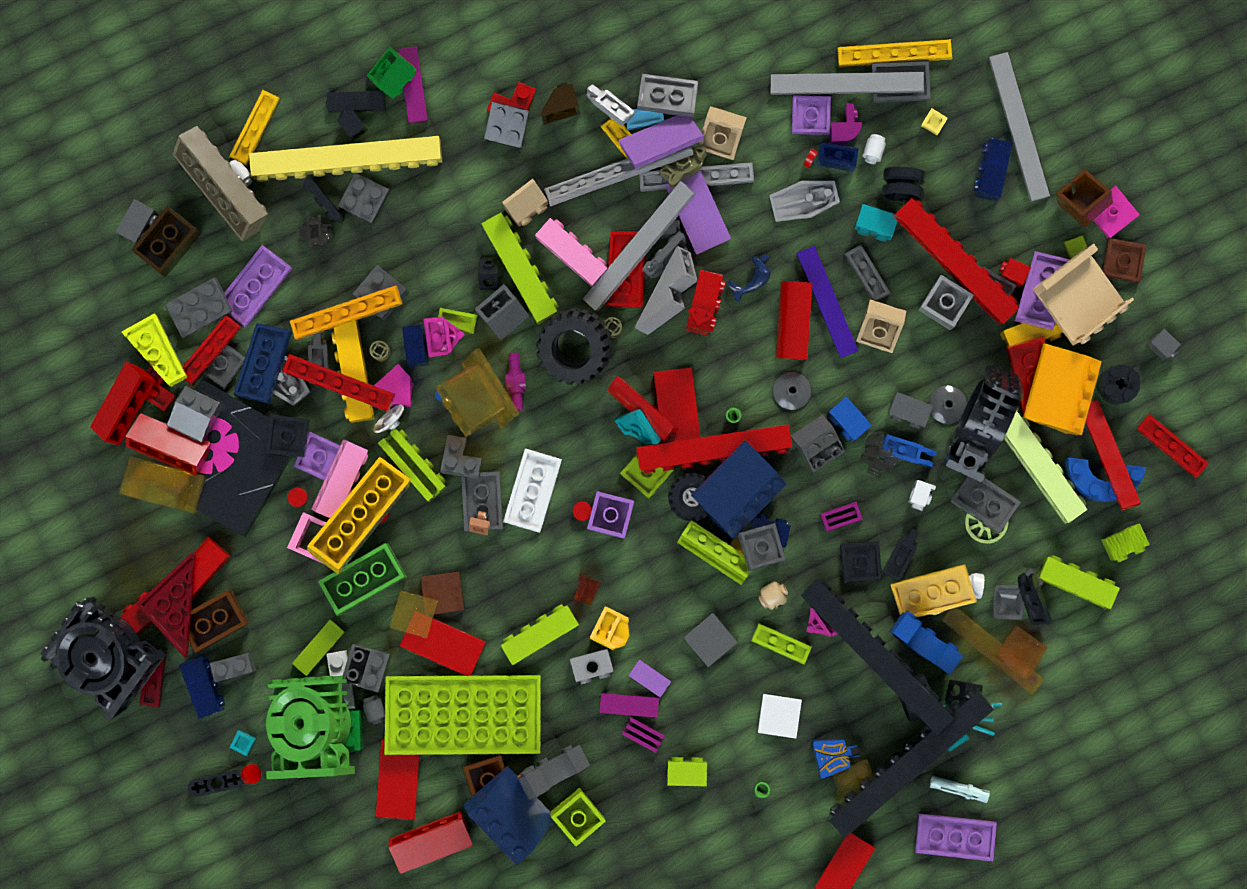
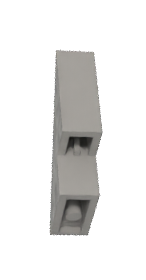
(667, 298)

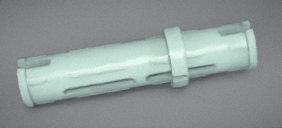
(966, 791)

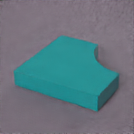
(637, 425)

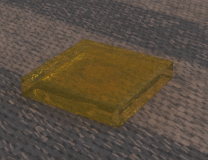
(413, 614)

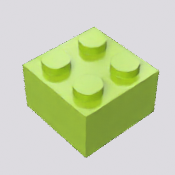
(577, 817)

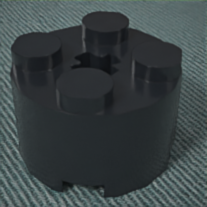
(1109, 389)

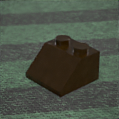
(560, 104)

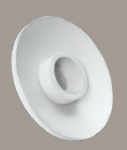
(389, 420)

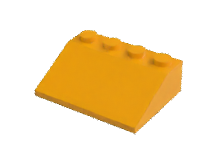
(1062, 389)

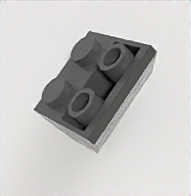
(502, 312)
(818, 443)
(366, 667)

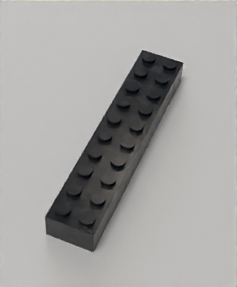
(907, 764)

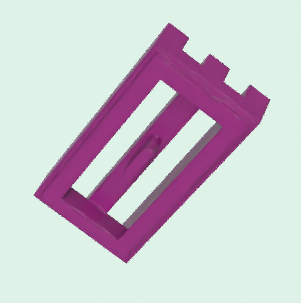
(856, 511)
(629, 727)

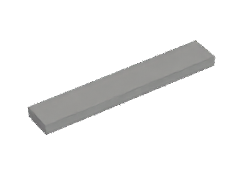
(712, 175)

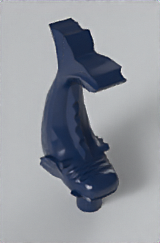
(761, 277)

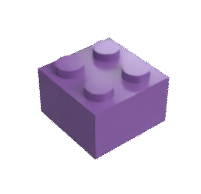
(610, 515)

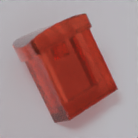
(586, 589)

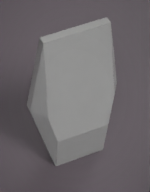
(804, 200)
(289, 387)

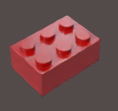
(705, 297)

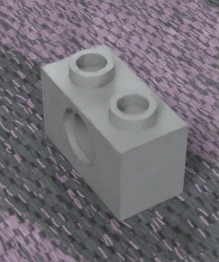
(579, 666)

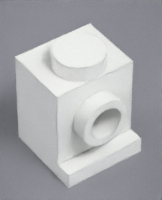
(921, 495)

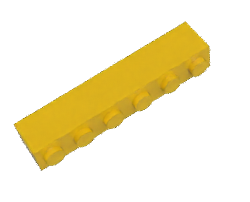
(352, 364)

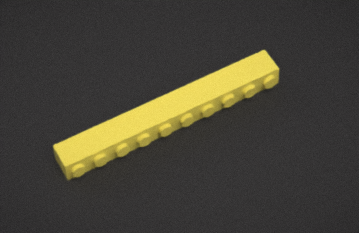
(345, 158)

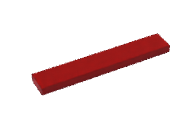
(339, 383)
(1111, 457)

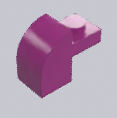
(846, 132)

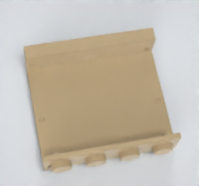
(1081, 297)

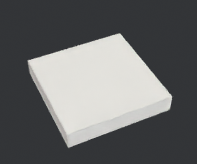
(779, 716)

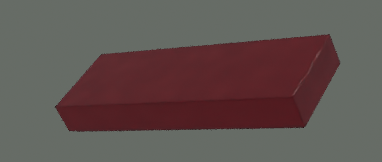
(152, 689)

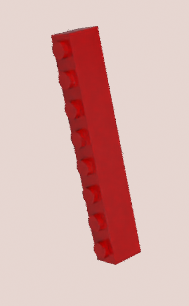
(956, 261)
(711, 448)

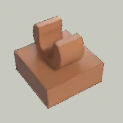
(479, 524)

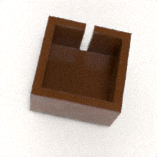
(1088, 200)

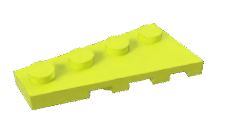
(156, 348)

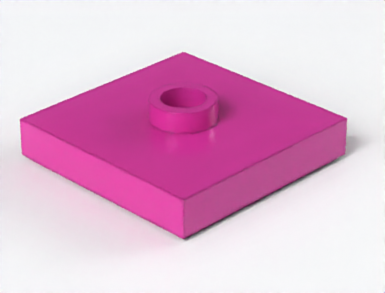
(1116, 215)

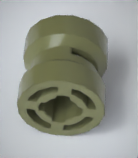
(610, 325)
(380, 351)

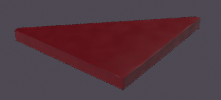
(171, 604)

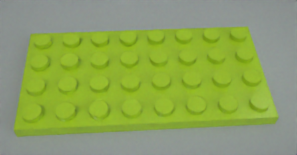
(462, 715)

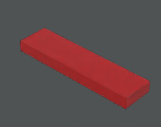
(210, 349)
(1172, 446)

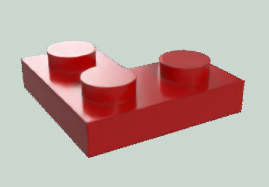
(521, 98)
(159, 395)

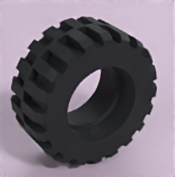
(557, 363)

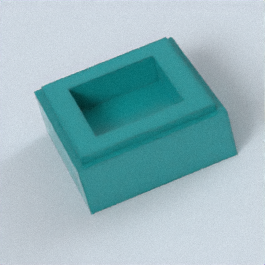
(242, 742)

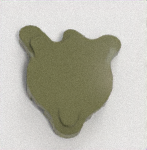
(684, 168)

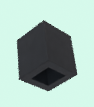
(351, 124)

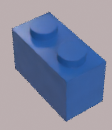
(848, 419)

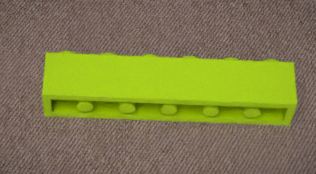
(519, 268)

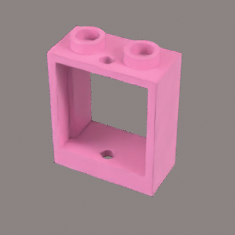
(299, 534)

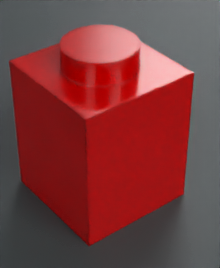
(1014, 271)

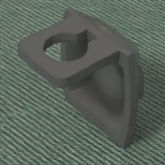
(1008, 602)

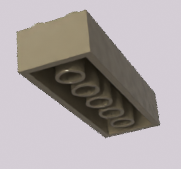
(219, 183)

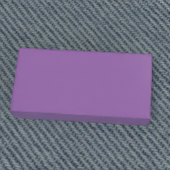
(649, 678)

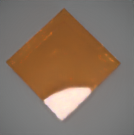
(1021, 652)

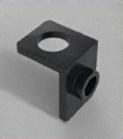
(488, 270)
(964, 686)

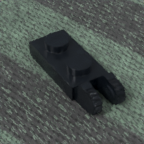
(323, 200)
(1034, 600)

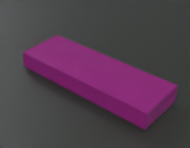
(629, 705)

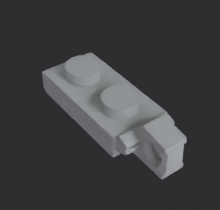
(610, 105)

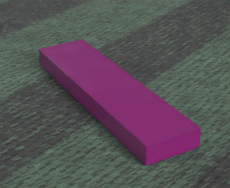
(414, 89)

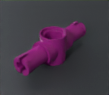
(515, 381)

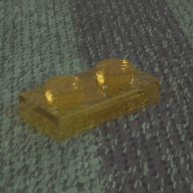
(852, 775)

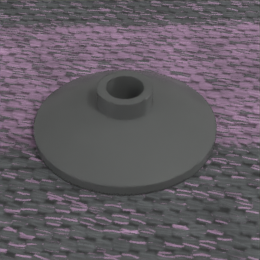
(784, 397)
(940, 411)

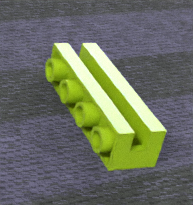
(412, 464)
(714, 552)
(1077, 582)
(540, 634)

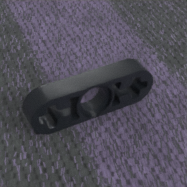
(232, 785)

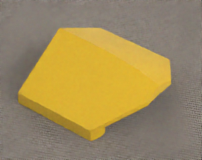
(611, 629)

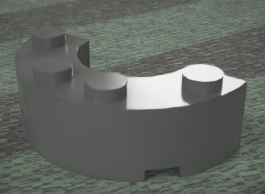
(550, 772)

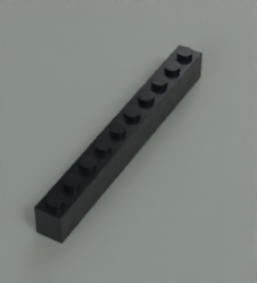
(882, 661)

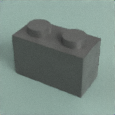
(136, 221)
(910, 409)
(233, 667)

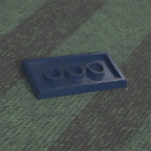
(262, 363)

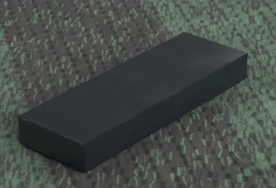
(356, 100)

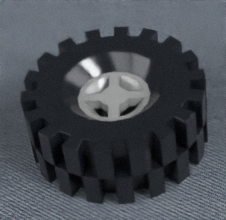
(678, 499)

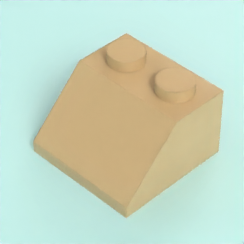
(722, 132)
(525, 203)
(881, 326)

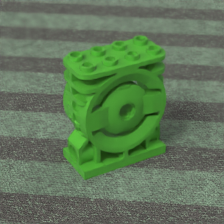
(287, 733)

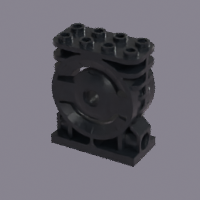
(984, 422)
(132, 659)

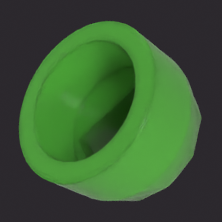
(730, 417)
(763, 786)

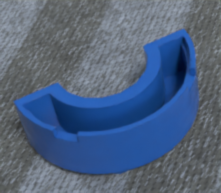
(1092, 488)
(924, 643)

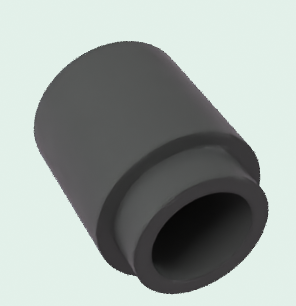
(374, 709)

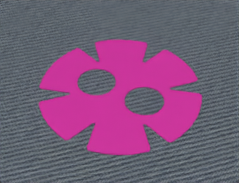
(226, 444)

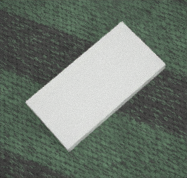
(532, 490)

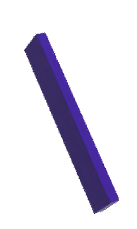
(827, 302)

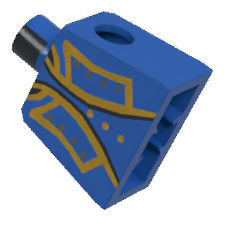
(833, 756)

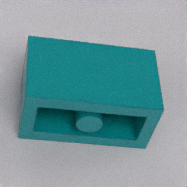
(875, 222)

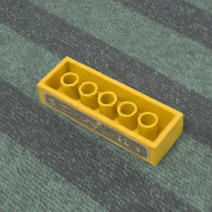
(358, 515)

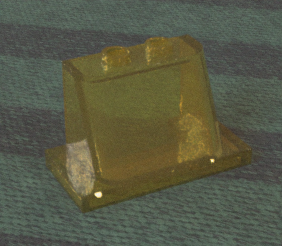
(476, 396)
(162, 485)

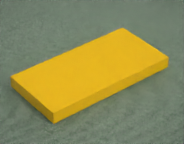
(934, 592)

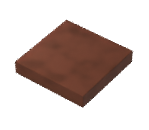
(1124, 260)
(445, 589)

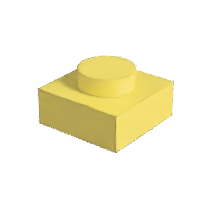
(934, 121)

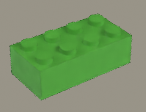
(362, 579)

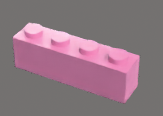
(570, 252)
(340, 478)

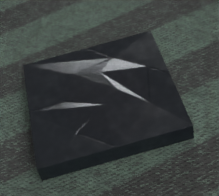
(243, 488)

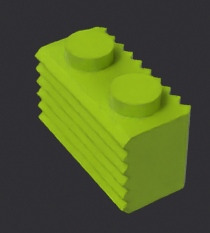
(1125, 542)

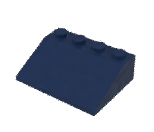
(738, 489)
(509, 816)

